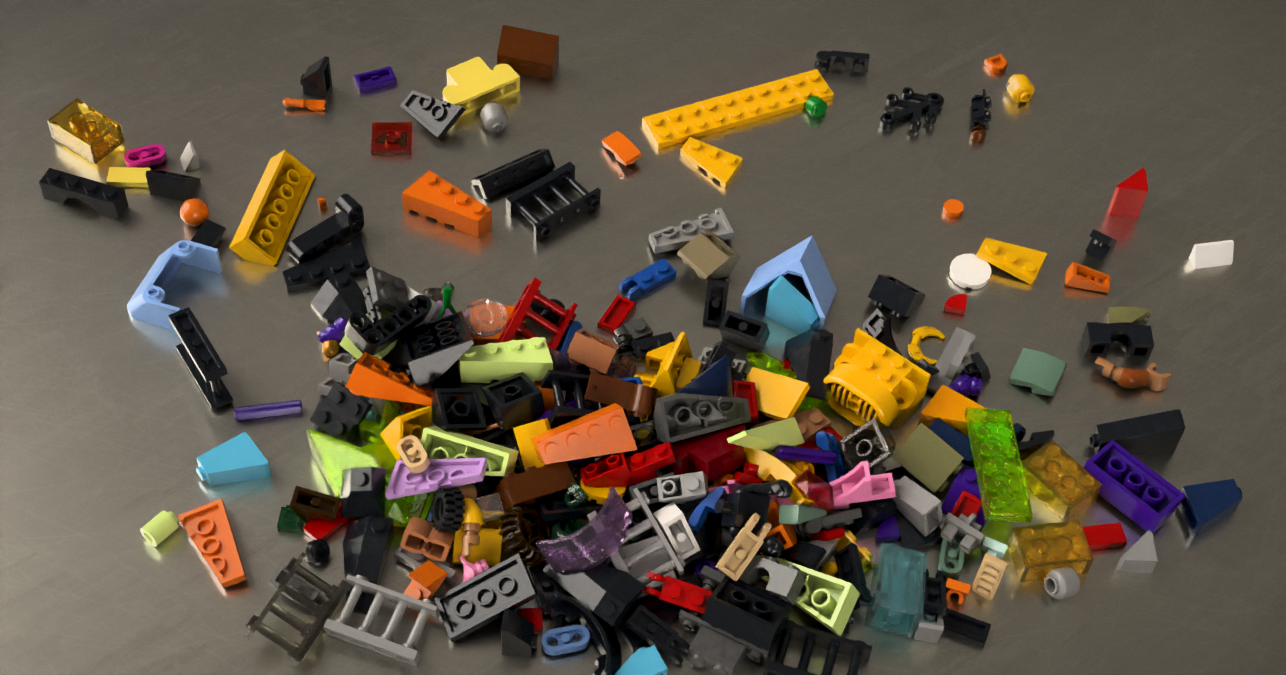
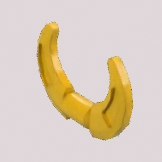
(921, 333)

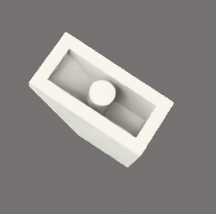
(676, 530)

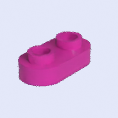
(145, 156)

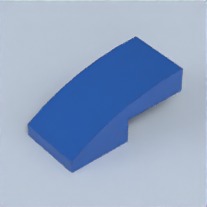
(707, 505)

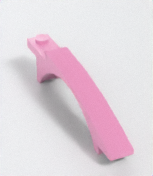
(850, 488)

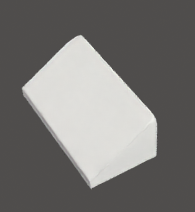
(1212, 254)

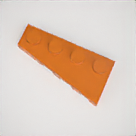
(214, 538)

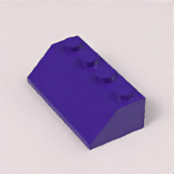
(1133, 487)

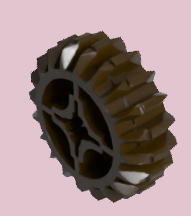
(520, 531)

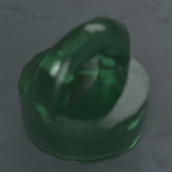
(575, 489)

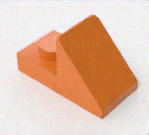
(425, 581)

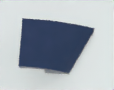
(713, 381)

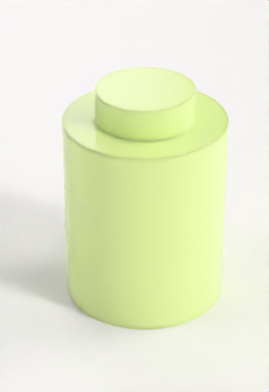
(160, 527)

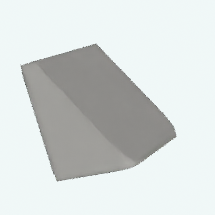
(190, 158)

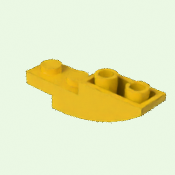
(774, 469)

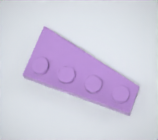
(439, 474)

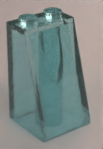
(897, 590)

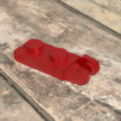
(680, 593)

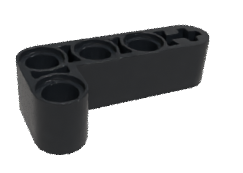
(330, 232)
(392, 322)

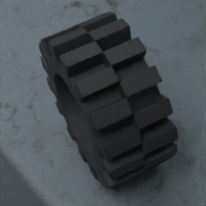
(447, 509)

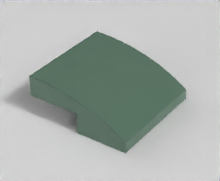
(1038, 371)

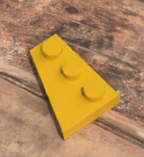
(715, 161)

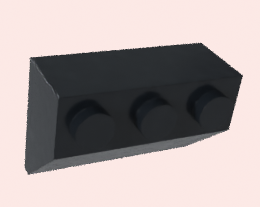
(746, 612)

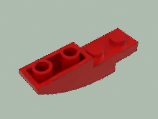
(623, 471)

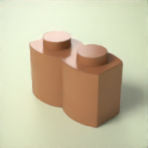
(423, 538)

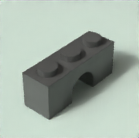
(784, 581)

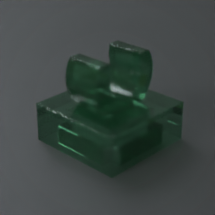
(289, 521)

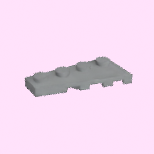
(677, 237)

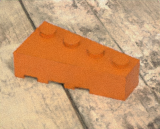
(448, 204)

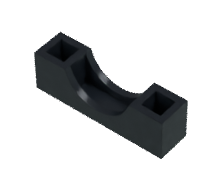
(106, 199)

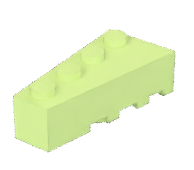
(505, 360)
(451, 444)

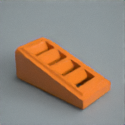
(1080, 277)

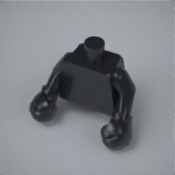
(752, 499)

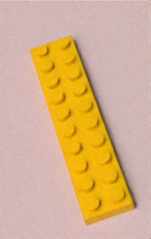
(735, 108)

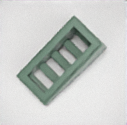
(799, 513)

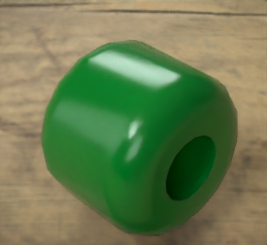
(816, 106)

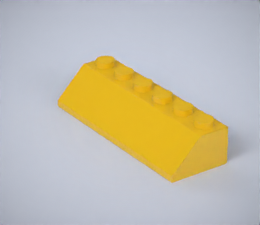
(273, 210)

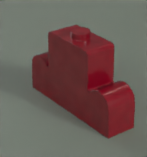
(708, 454)

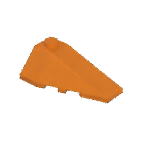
(375, 380)

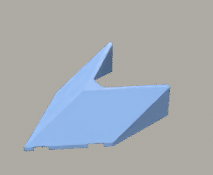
(802, 261)

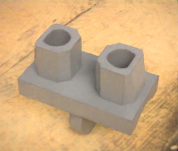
(964, 527)

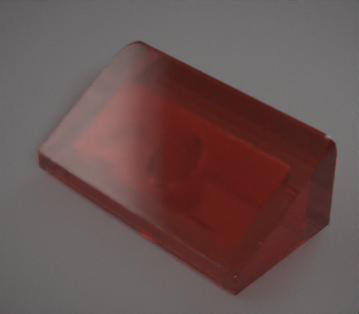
(816, 489)

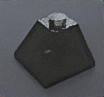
(868, 443)

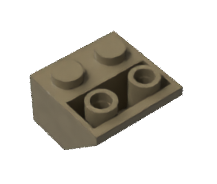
(709, 256)

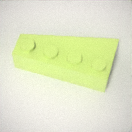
(824, 598)

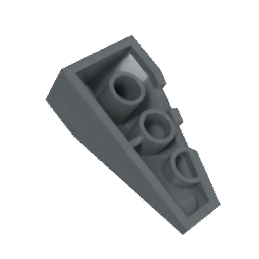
(691, 415)

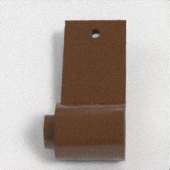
(626, 394)

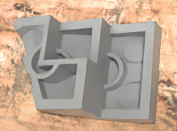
(340, 370)

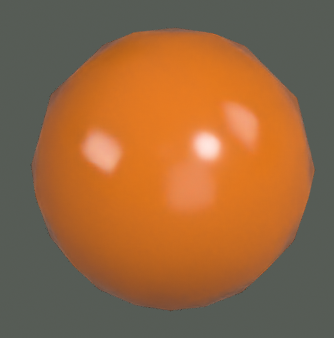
(194, 212)

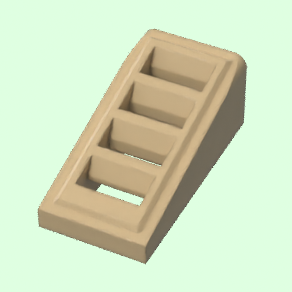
(987, 578)

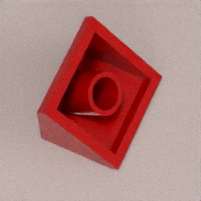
(1129, 196)

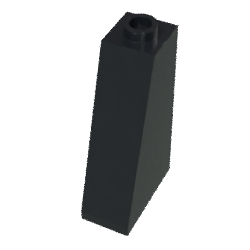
(1142, 435)

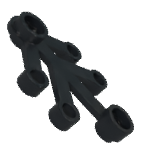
(932, 101)

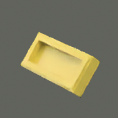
(127, 177)

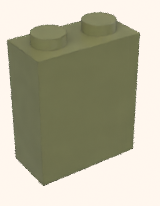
(928, 458)

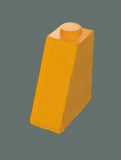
(948, 407)

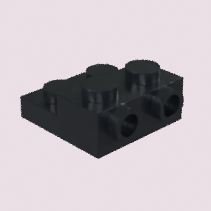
(340, 413)

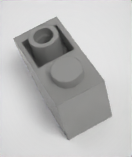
(683, 488)

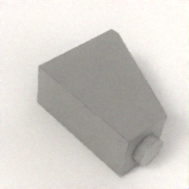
(918, 505)

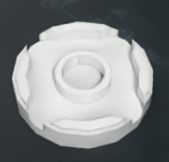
(970, 271)

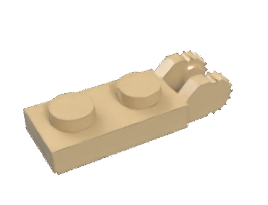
(743, 548)

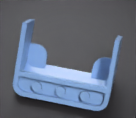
(149, 297)

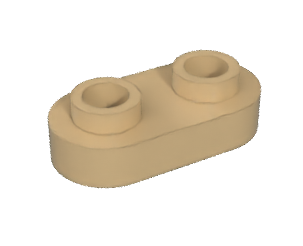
(413, 454)

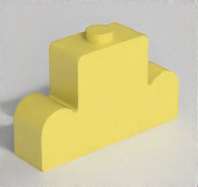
(475, 84)

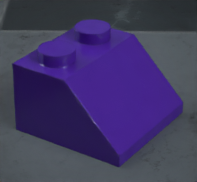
(966, 481)

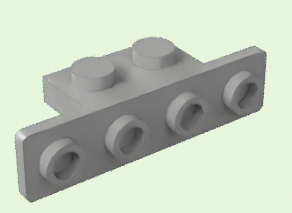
(952, 359)

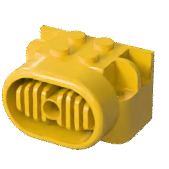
(875, 383)

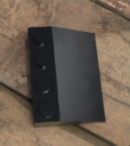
(436, 347)

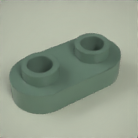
(951, 557)

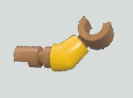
(472, 519)

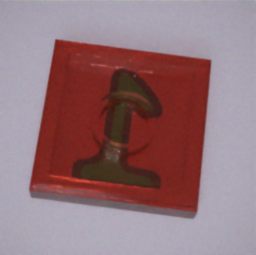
(391, 139)

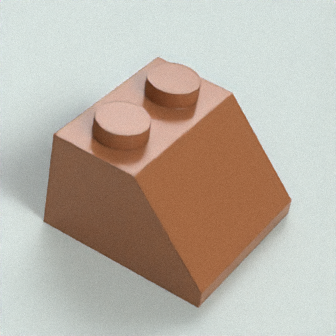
(592, 351)

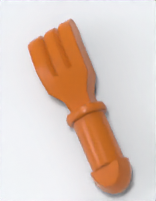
(314, 105)

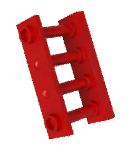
(524, 310)

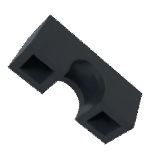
(1134, 338)

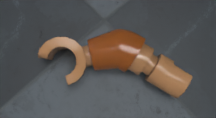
(1134, 378)

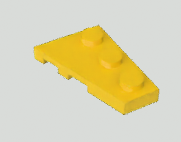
(1013, 259)

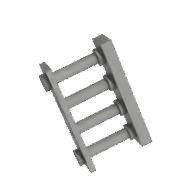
(625, 563)
(384, 644)

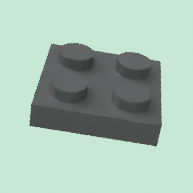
(386, 290)

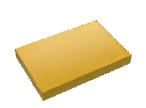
(777, 394)

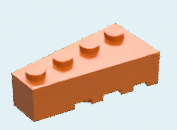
(588, 436)

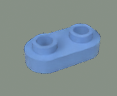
(564, 639)

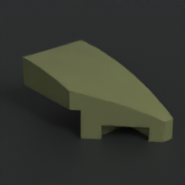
(1128, 315)

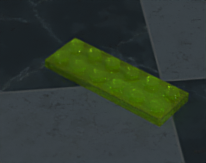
(998, 465)

